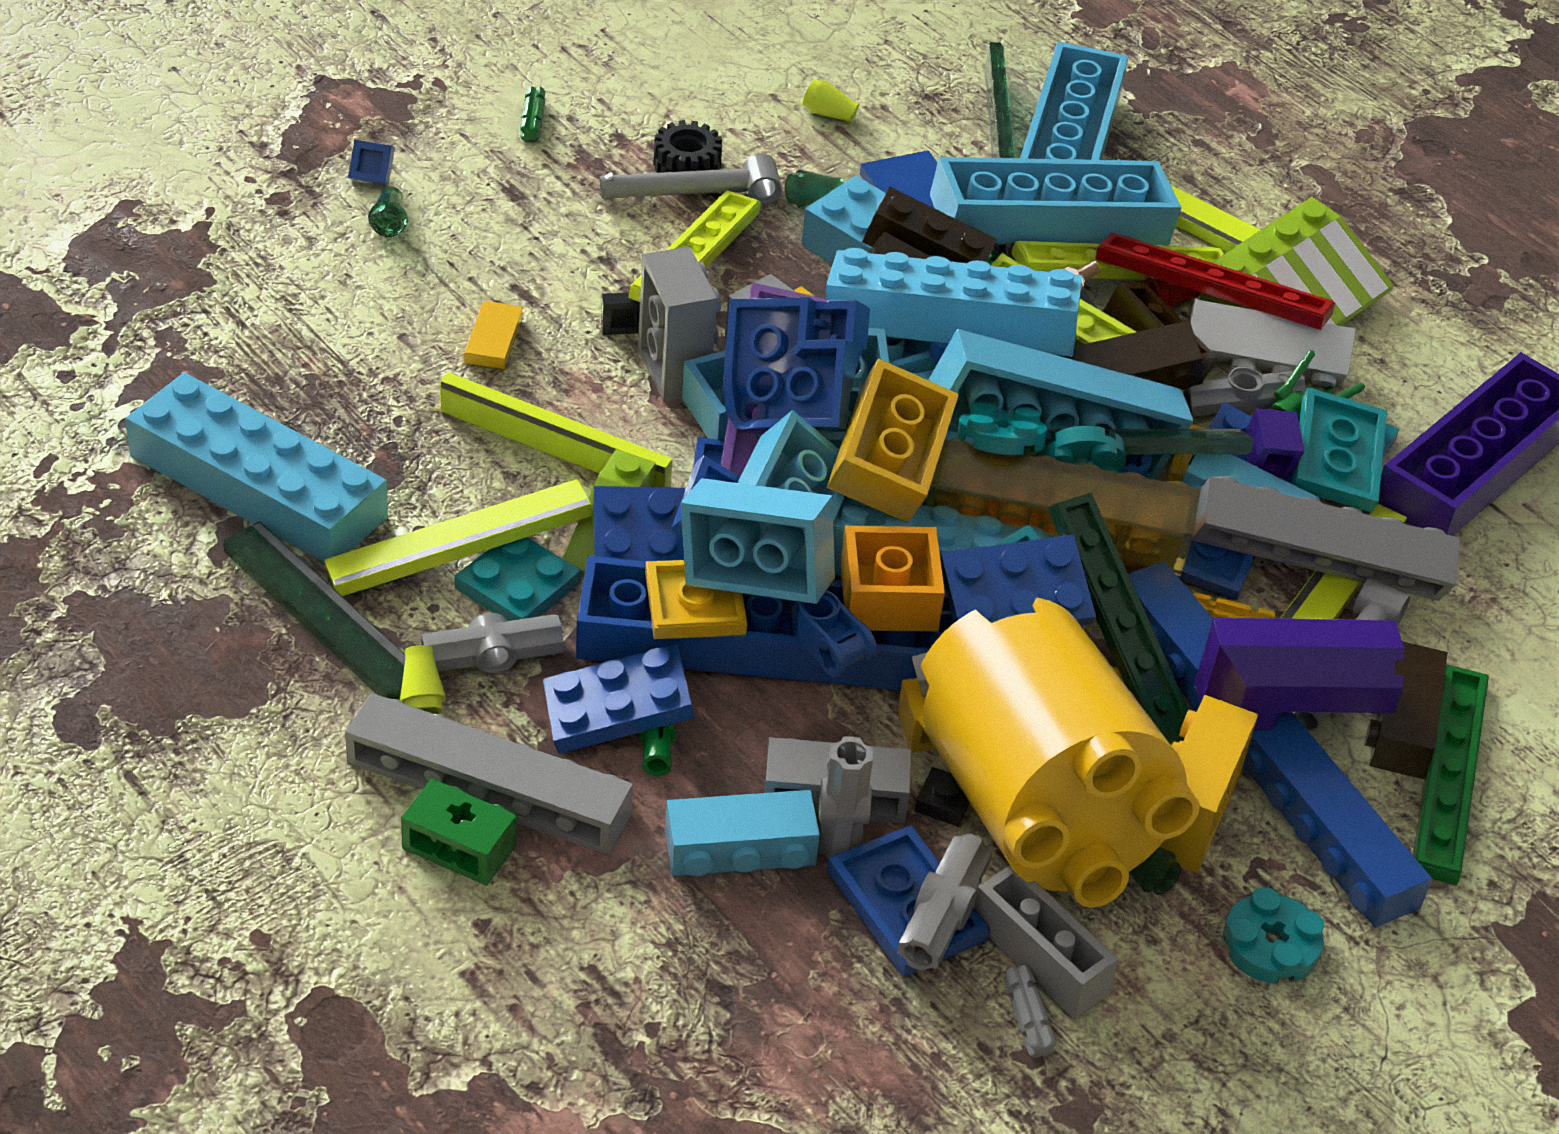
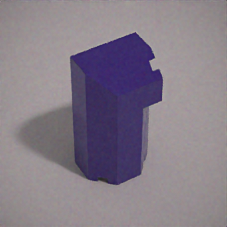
(1302, 666)

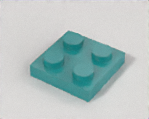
(518, 579)

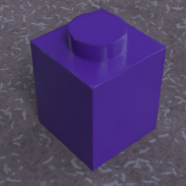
(1276, 441)

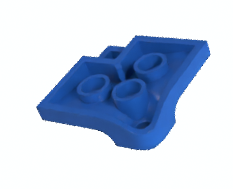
(792, 358)

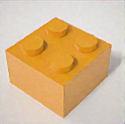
(893, 577)

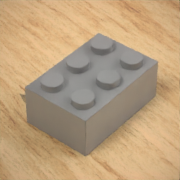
(675, 316)

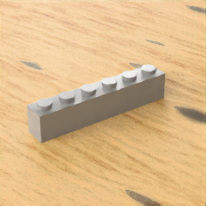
(1326, 537)
(537, 787)

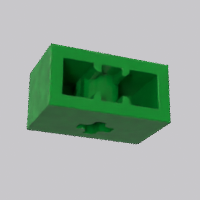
(459, 831)

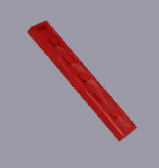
(1216, 280)

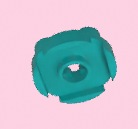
(1002, 430)
(1087, 446)
(1279, 914)

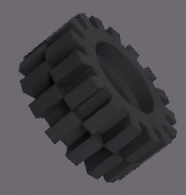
(687, 148)

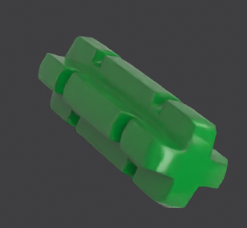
(532, 113)

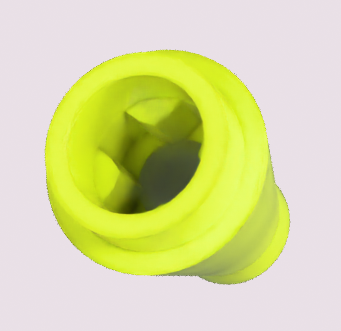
(830, 102)
(421, 680)

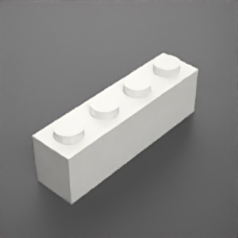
(1271, 342)

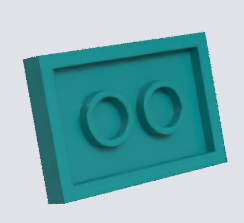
(1341, 449)

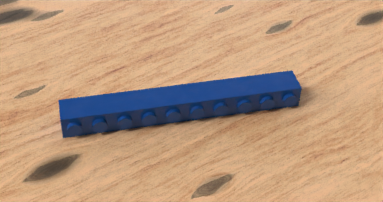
(1295, 771)

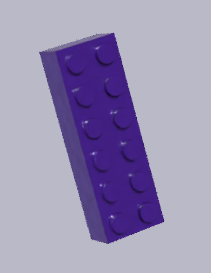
(1476, 448)

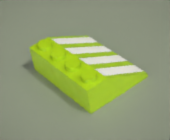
(1314, 254)

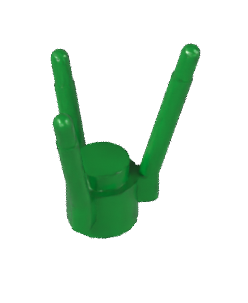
(1292, 401)

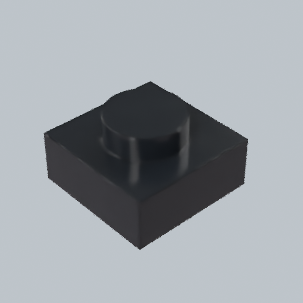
(619, 314)
(942, 798)

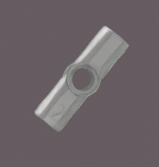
(1242, 389)
(495, 643)
(845, 796)
(945, 902)

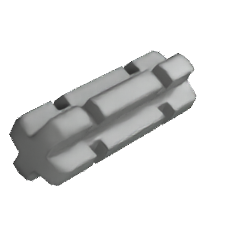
(1030, 1011)

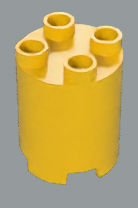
(1053, 751)

